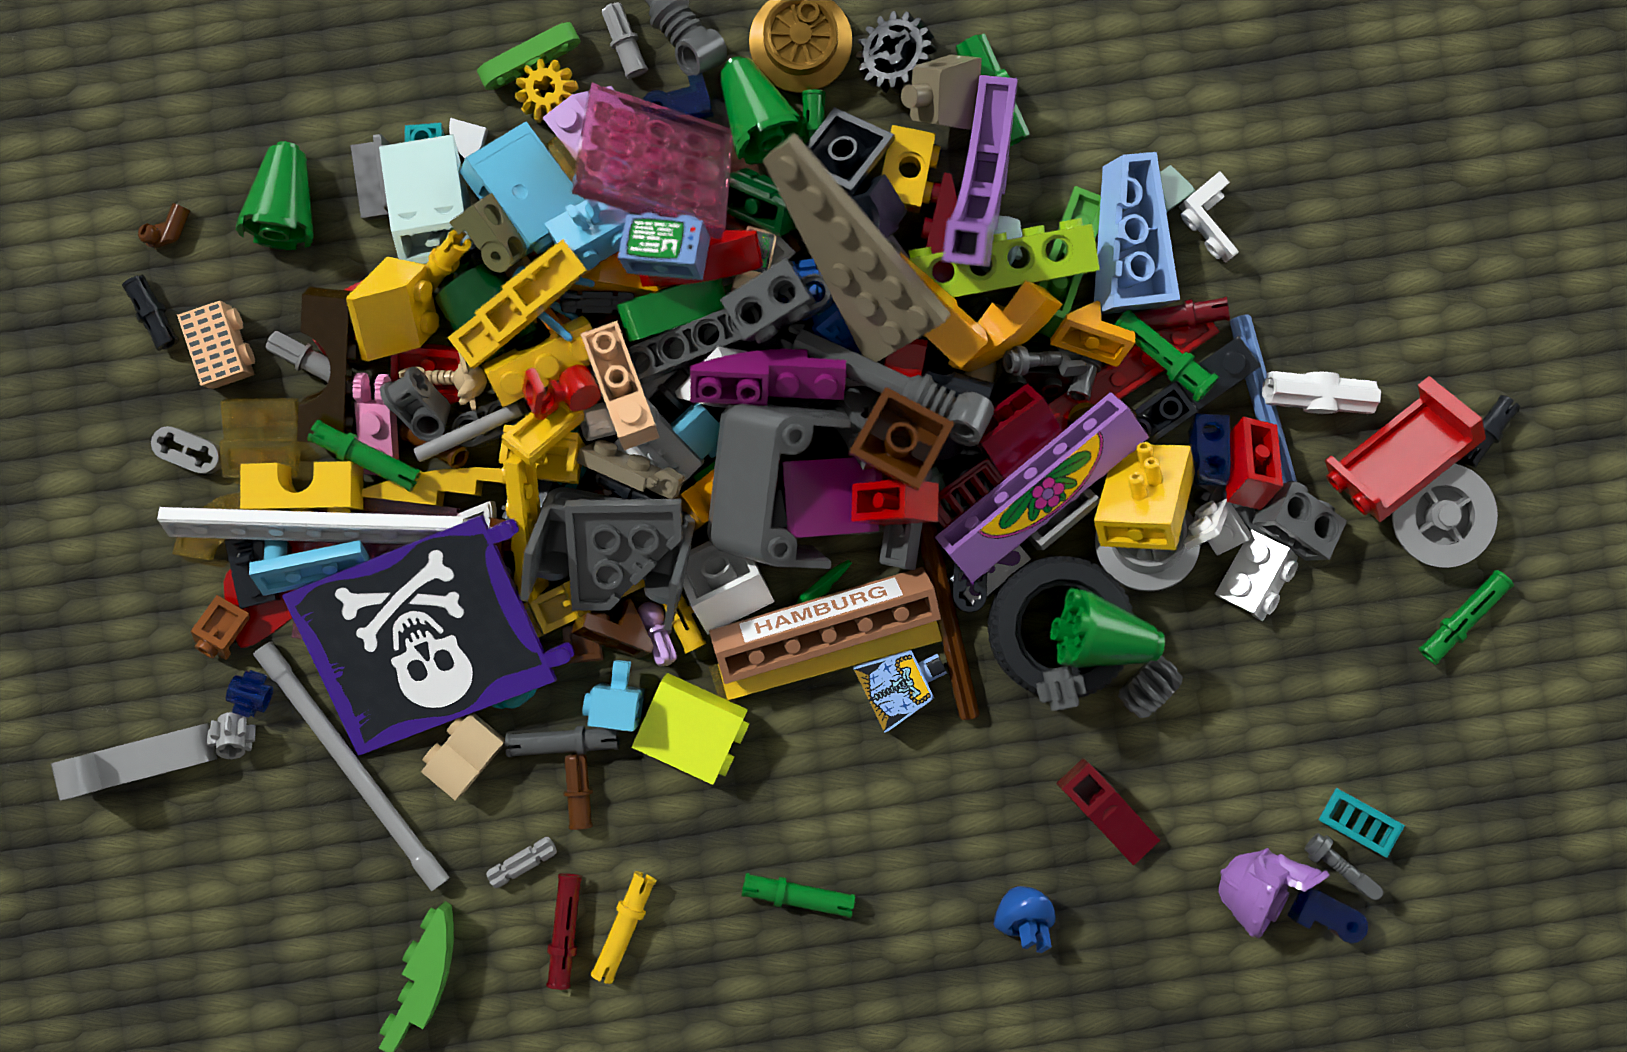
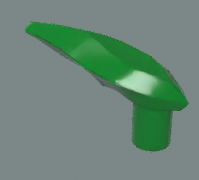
(824, 584)

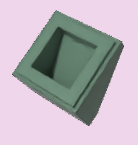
(1174, 187)

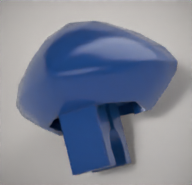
(1026, 915)

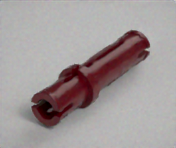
(1185, 315)
(562, 946)

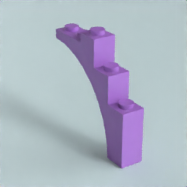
(985, 175)

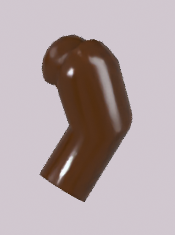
(165, 232)

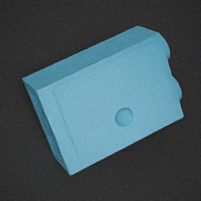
(524, 183)

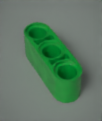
(670, 308)

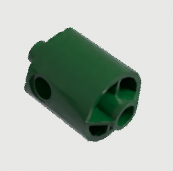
(468, 291)

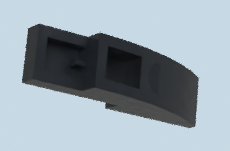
(1176, 403)

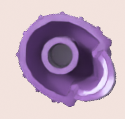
(1257, 887)

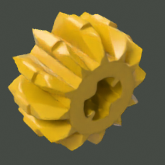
(540, 80)

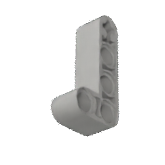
(132, 761)

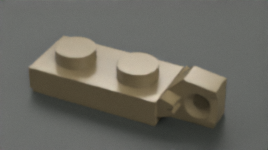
(630, 469)

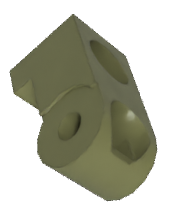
(492, 233)

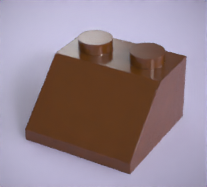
(901, 438)

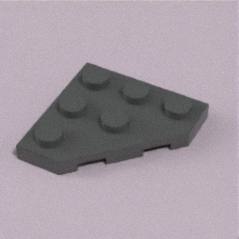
(616, 545)

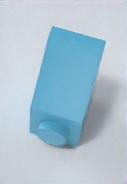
(698, 430)

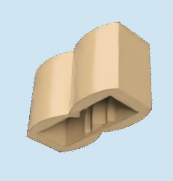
(463, 755)

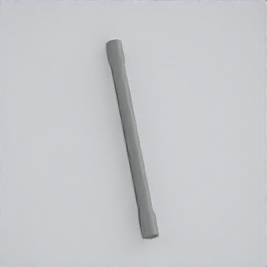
(282, 674)

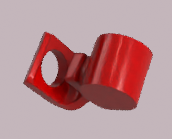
(574, 387)

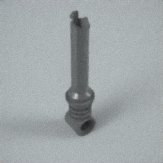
(695, 46)
(969, 411)

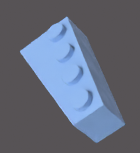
(1134, 238)

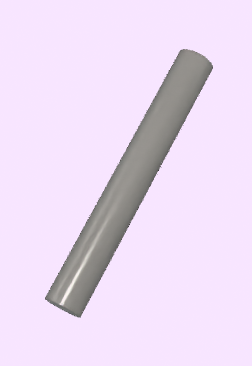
(468, 431)

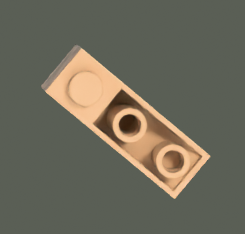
(620, 385)

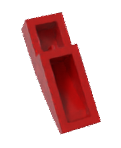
(731, 255)

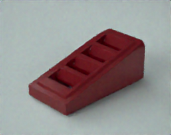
(991, 474)

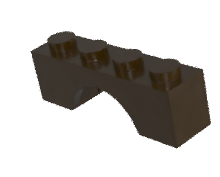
(329, 323)

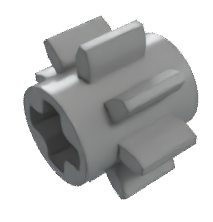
(231, 735)

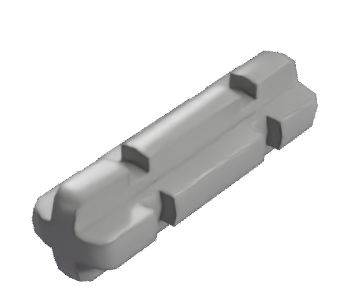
(521, 862)

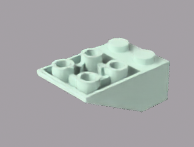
(423, 194)

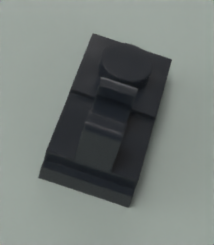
(241, 554)

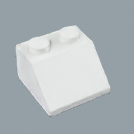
(723, 586)

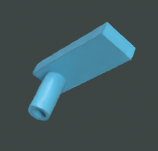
(289, 572)

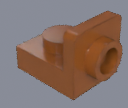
(219, 628)

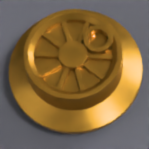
(800, 43)

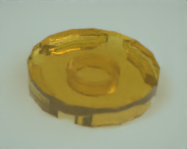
(562, 156)

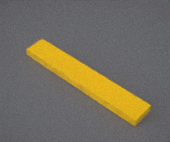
(836, 660)

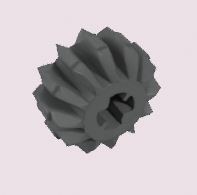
(1150, 687)

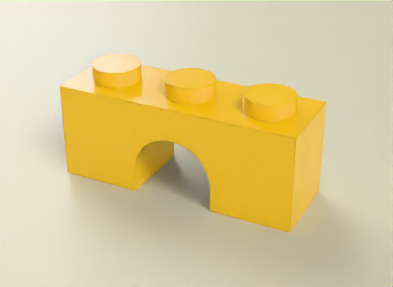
(547, 358)
(333, 489)

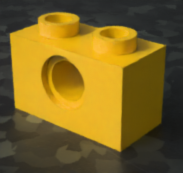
(916, 148)

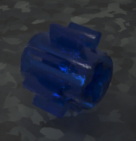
(249, 693)

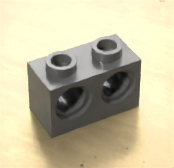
(764, 291)
(1301, 522)

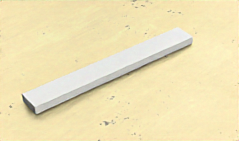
(301, 525)

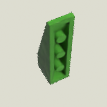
(1081, 205)

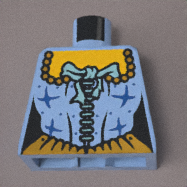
(898, 685)

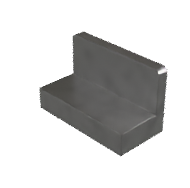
(370, 178)

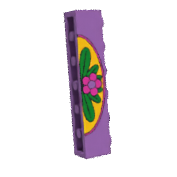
(1042, 486)

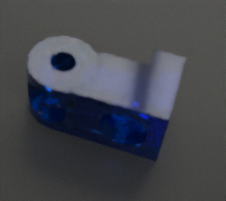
(688, 100)
(1211, 449)
(1337, 916)

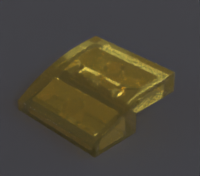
(259, 433)

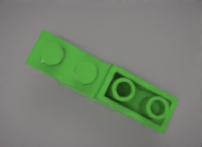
(429, 967)

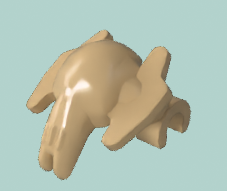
(467, 381)

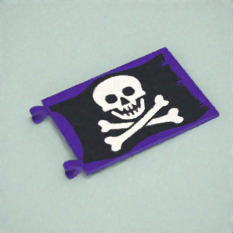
(422, 635)

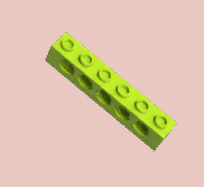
(1079, 258)

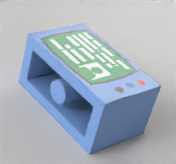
(664, 246)

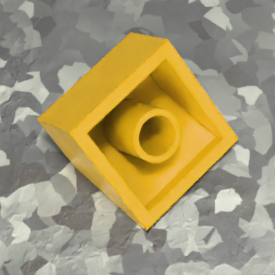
(393, 309)

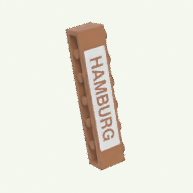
(825, 625)

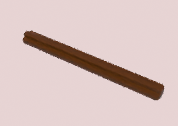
(948, 624)

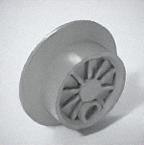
(1448, 519)
(1149, 568)

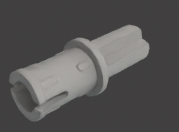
(624, 40)
(300, 355)

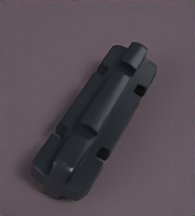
(593, 301)

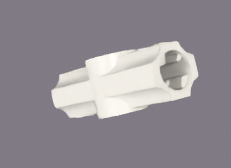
(1321, 392)

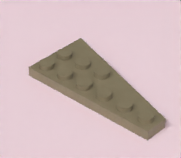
(866, 276)

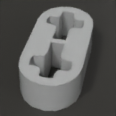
(184, 457)

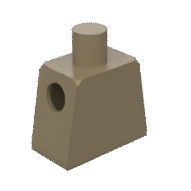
(944, 91)

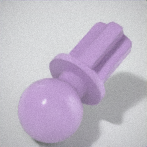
(653, 618)

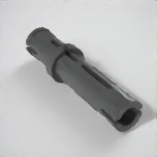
(575, 740)

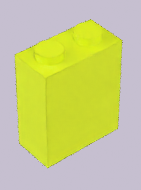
(691, 729)

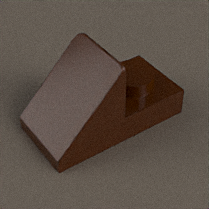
(623, 634)

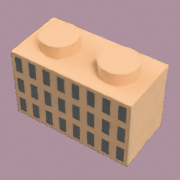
(217, 344)

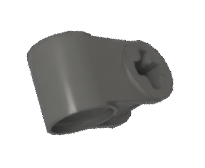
(417, 404)

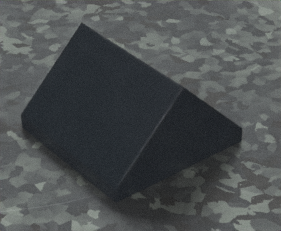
(848, 148)

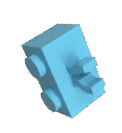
(590, 230)
(615, 703)

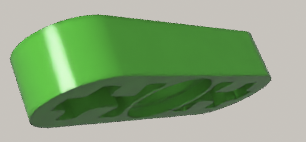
(544, 46)

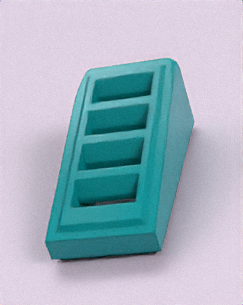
(1387, 841)

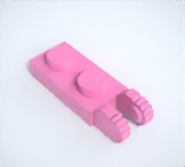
(374, 421)

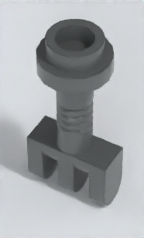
(1019, 361)
(1320, 848)

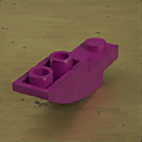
(765, 373)

